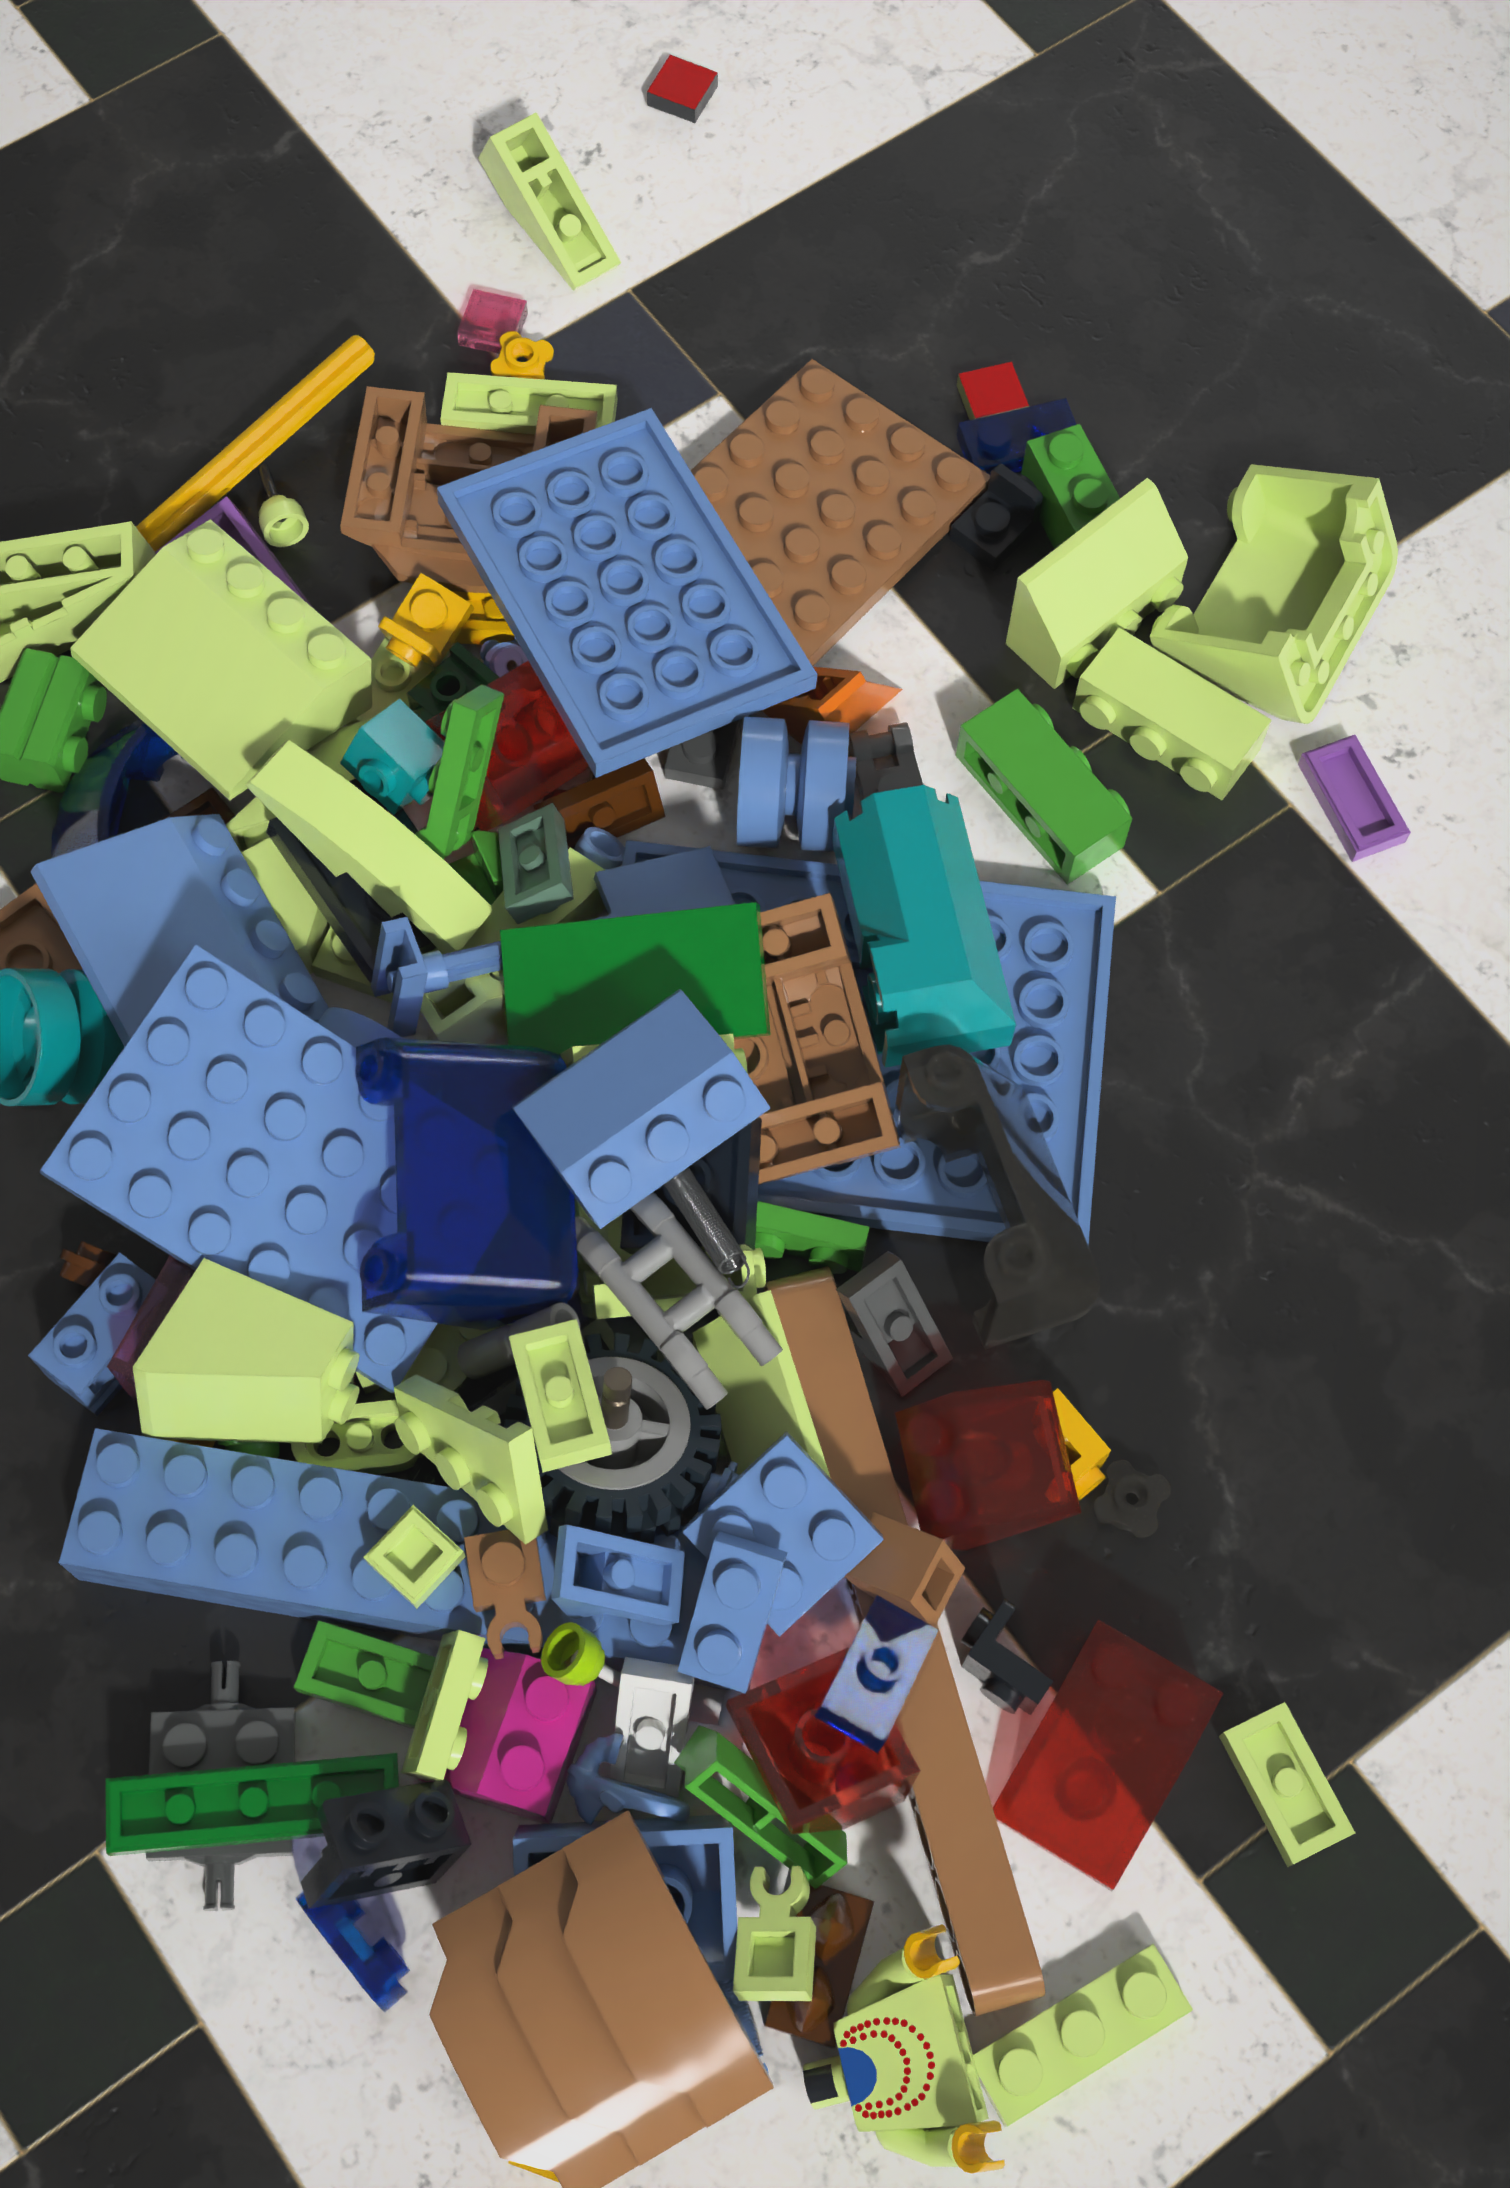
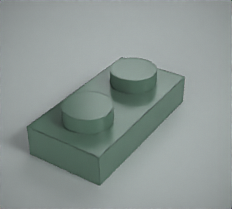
(535, 864)

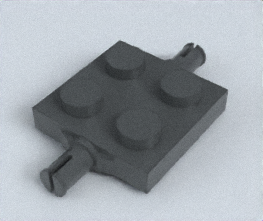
(216, 1738)

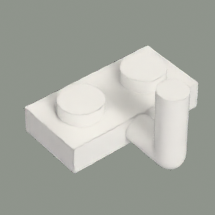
(656, 1724)

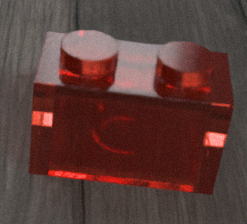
(987, 1463)
(810, 1768)

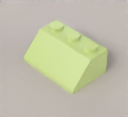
(1095, 583)
(760, 1399)

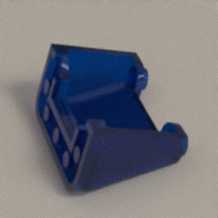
(477, 1200)

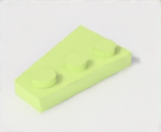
(475, 1454)

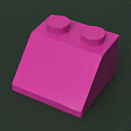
(520, 1737)

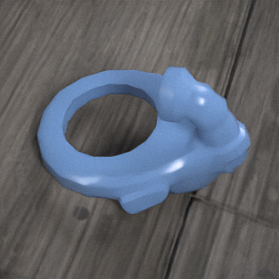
(594, 1791)

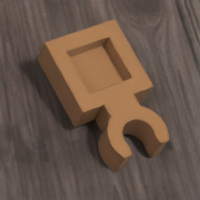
(506, 1578)

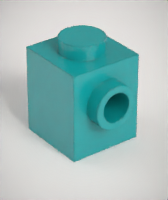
(394, 757)

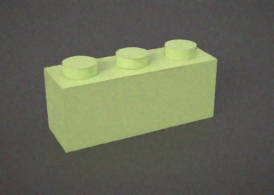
(1170, 714)

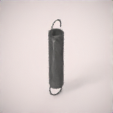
(707, 1224)

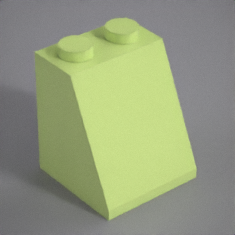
(245, 1365)

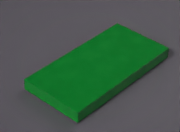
(599, 975)

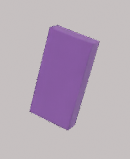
(1353, 798)

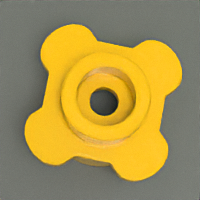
(515, 346)

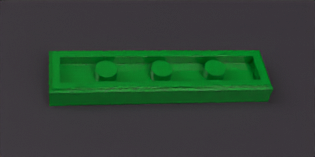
(234, 1803)

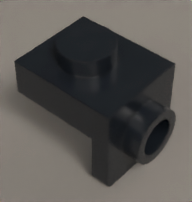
(1006, 1677)

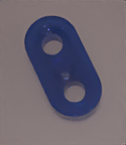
(375, 1965)

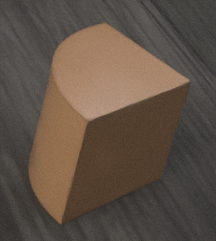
(909, 1570)

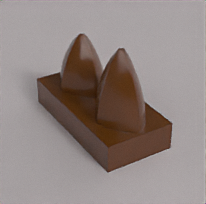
(611, 802)
(840, 1933)

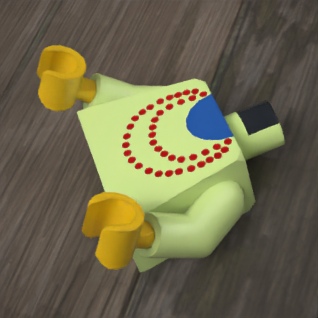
(909, 2062)

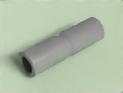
(493, 1351)

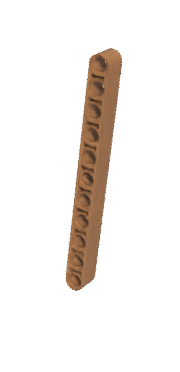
(950, 1791)

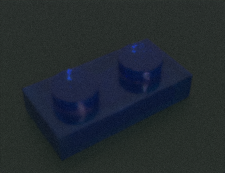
(1004, 435)

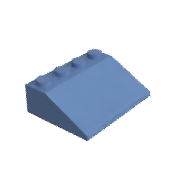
(153, 894)

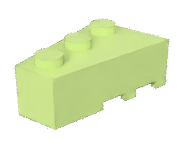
(61, 585)

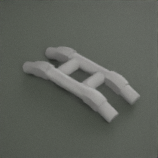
(668, 1327)

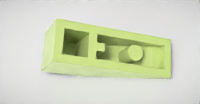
(547, 201)

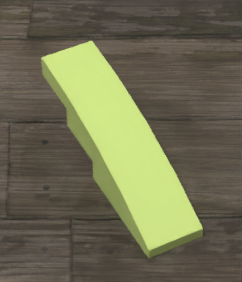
(369, 844)

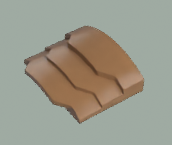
(404, 460)
(820, 1056)
(589, 2014)

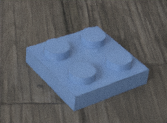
(796, 1509)

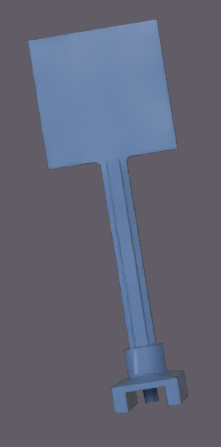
(640, 888)

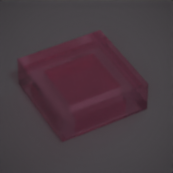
(489, 318)

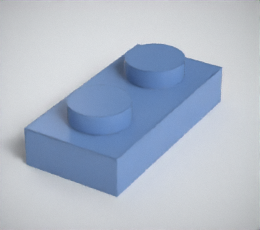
(732, 1611)

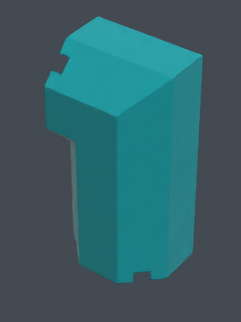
(921, 926)

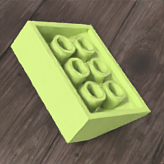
(224, 659)

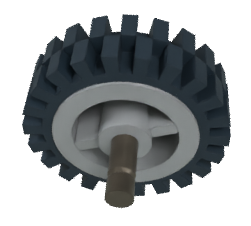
(659, 1446)

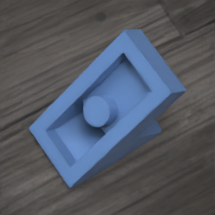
(616, 1577)

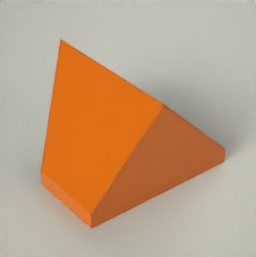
(837, 698)

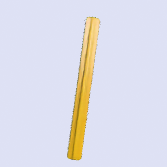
(257, 442)

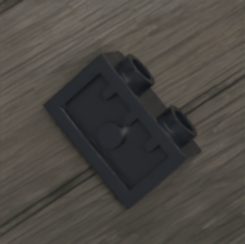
(386, 1842)

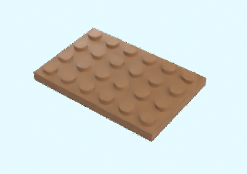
(833, 500)

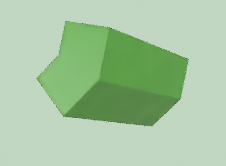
(711, 1752)

